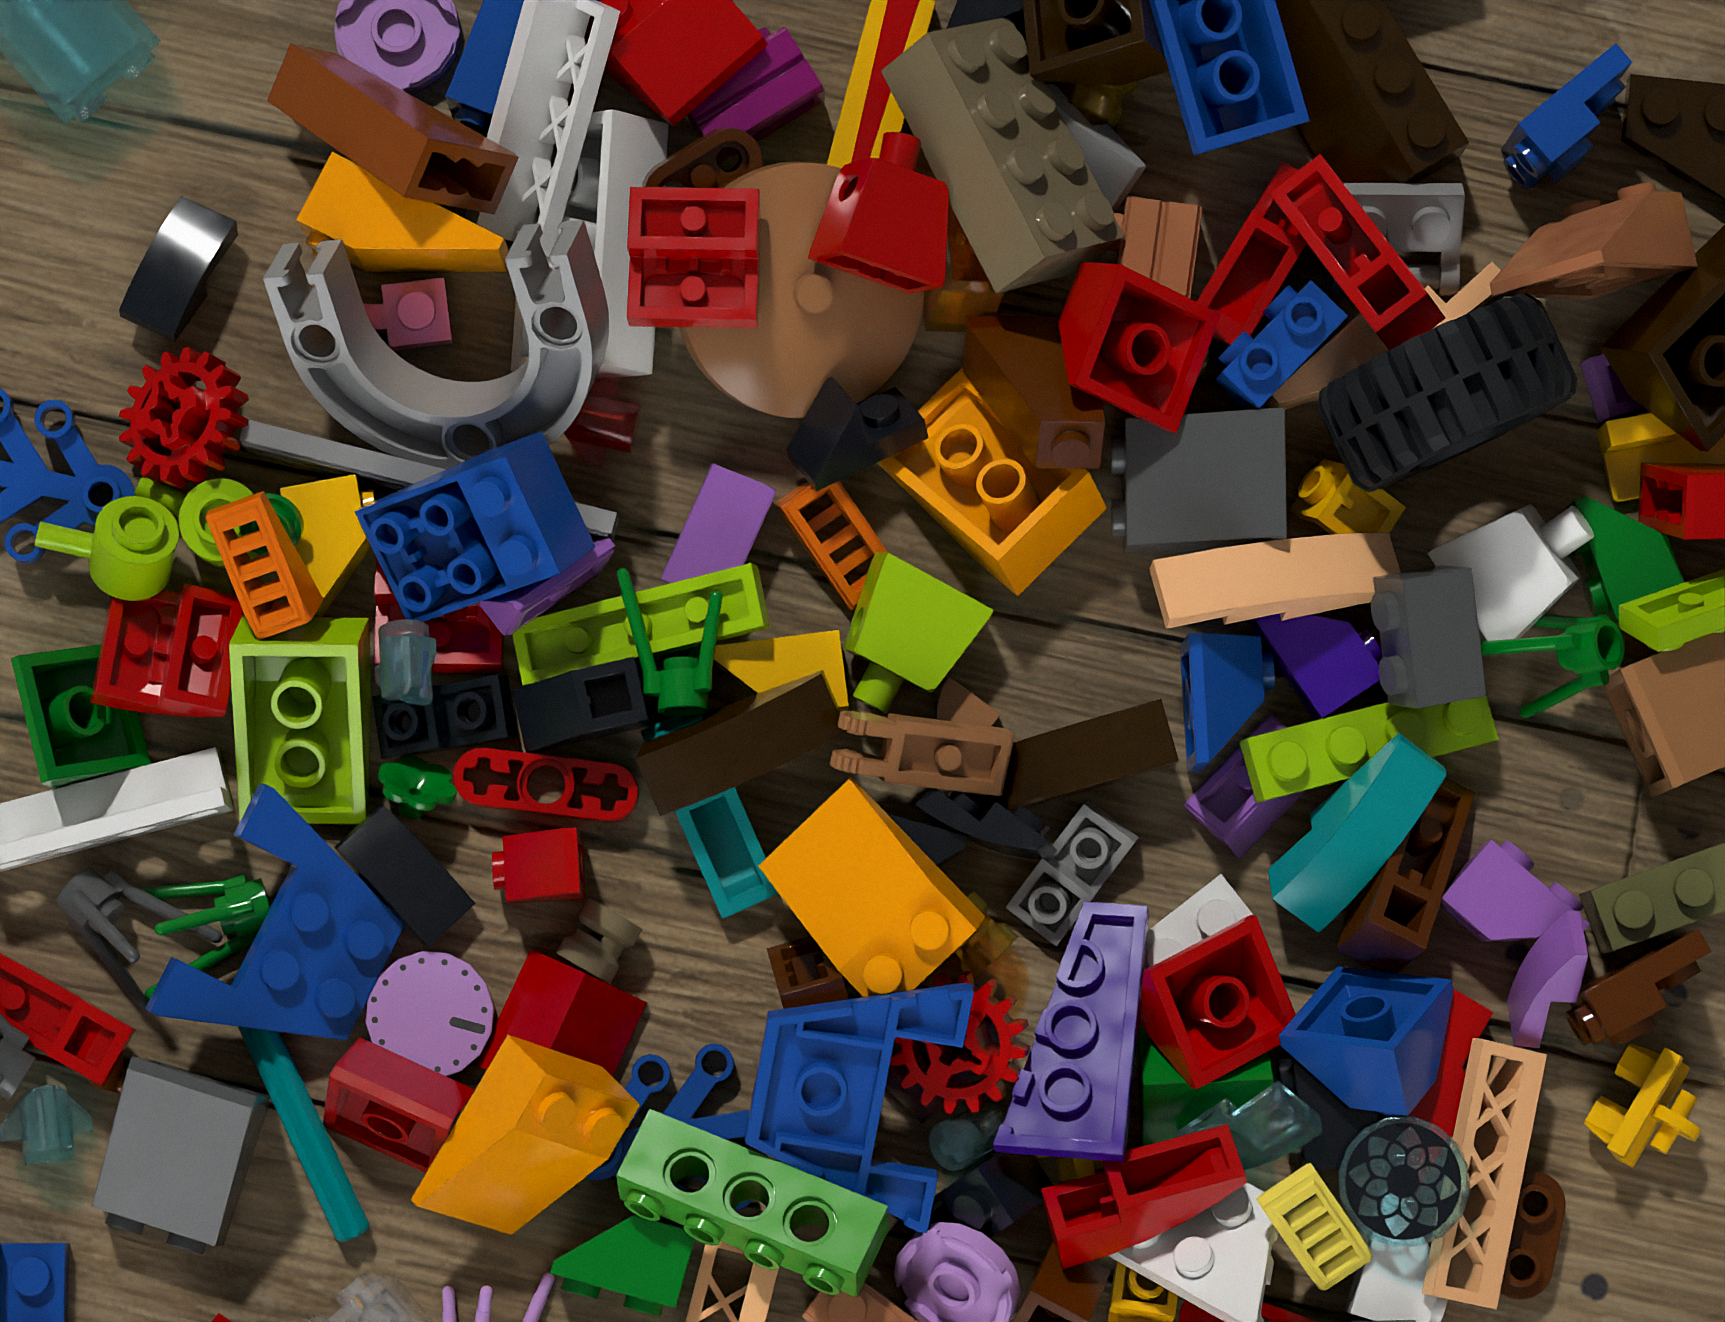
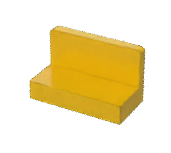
(1644, 439)

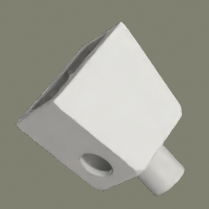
(1518, 566)

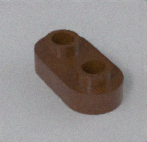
(697, 165)
(1535, 1237)

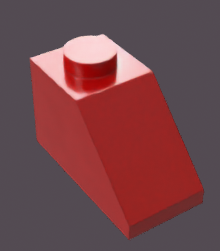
(541, 866)

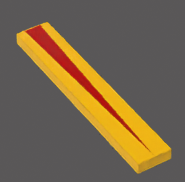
(868, 102)

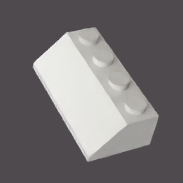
(613, 158)

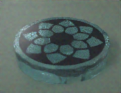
(1404, 1181)

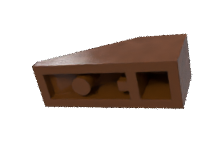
(1398, 906)

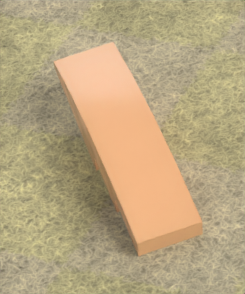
(1359, 344)
(1272, 578)

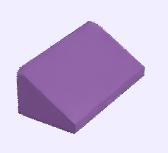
(719, 525)
(522, 605)
(1228, 804)

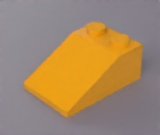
(393, 231)
(989, 491)
(870, 894)
(525, 1137)

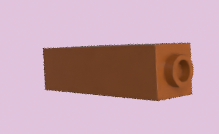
(391, 132)

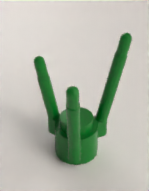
(1586, 648)
(684, 681)
(239, 911)

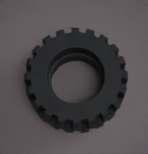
(1447, 391)

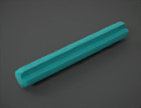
(306, 1132)

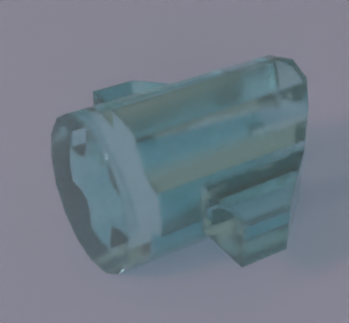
(405, 661)
(45, 1125)
(966, 1137)

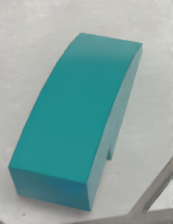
(1355, 832)
(721, 840)

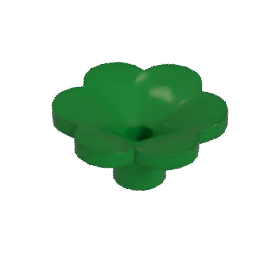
(416, 785)

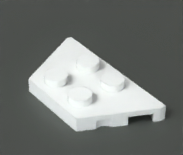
(1213, 1258)

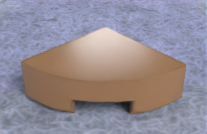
(962, 706)

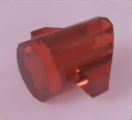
(604, 423)

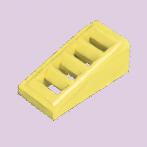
(1316, 1230)

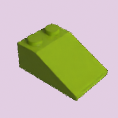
(304, 717)

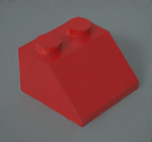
(678, 50)

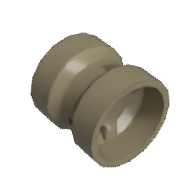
(597, 956)

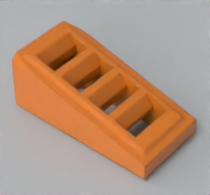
(802, 496)
(254, 595)

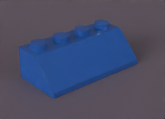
(1229, 69)

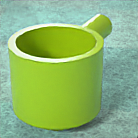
(192, 509)
(129, 548)

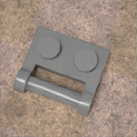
(1417, 220)

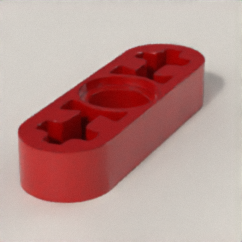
(497, 794)

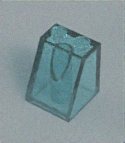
(74, 49)

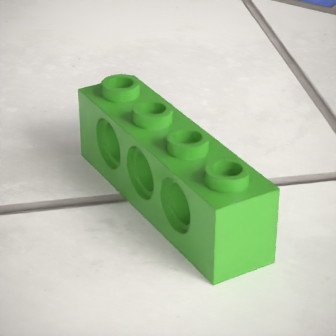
(673, 1149)

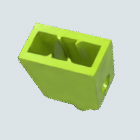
(908, 629)

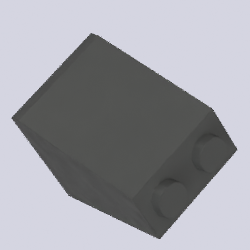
(1202, 486)
(178, 1153)

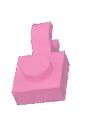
(412, 314)

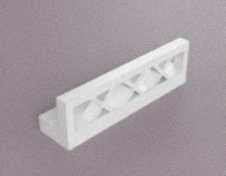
(535, 112)
(113, 808)

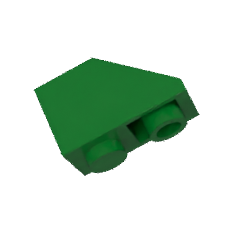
(1622, 559)
(631, 1258)

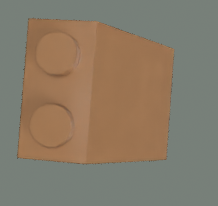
(1673, 712)

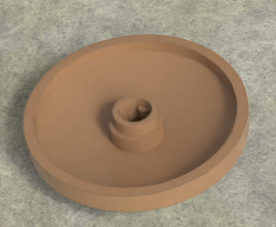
(810, 315)

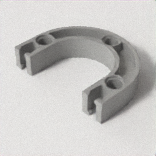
(432, 416)

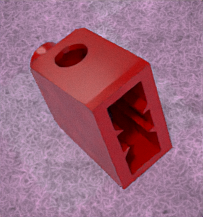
(886, 220)
(1683, 499)

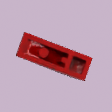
(1356, 254)

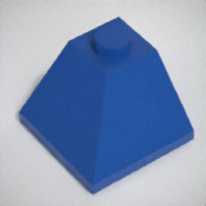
(1220, 690)
(1373, 1037)

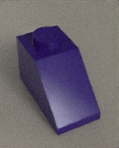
(1321, 659)

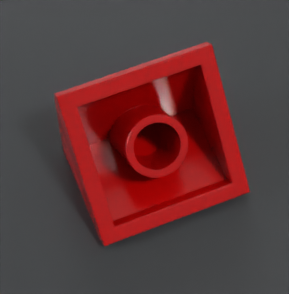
(1216, 1003)
(566, 1013)
(392, 1104)

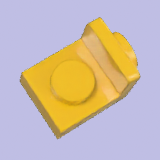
(1341, 507)

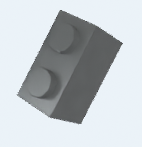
(1428, 636)

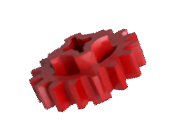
(183, 418)
(980, 1057)

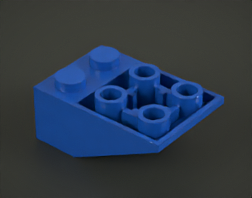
(476, 529)

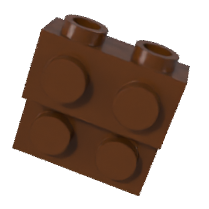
(1626, 998)

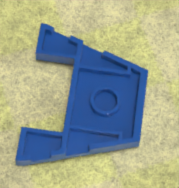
(313, 951)
(826, 1084)

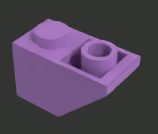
(1501, 899)

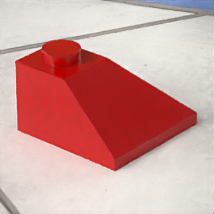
(1134, 342)

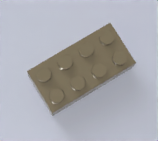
(1002, 153)

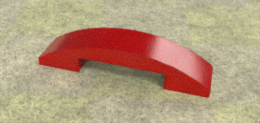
(62, 1022)

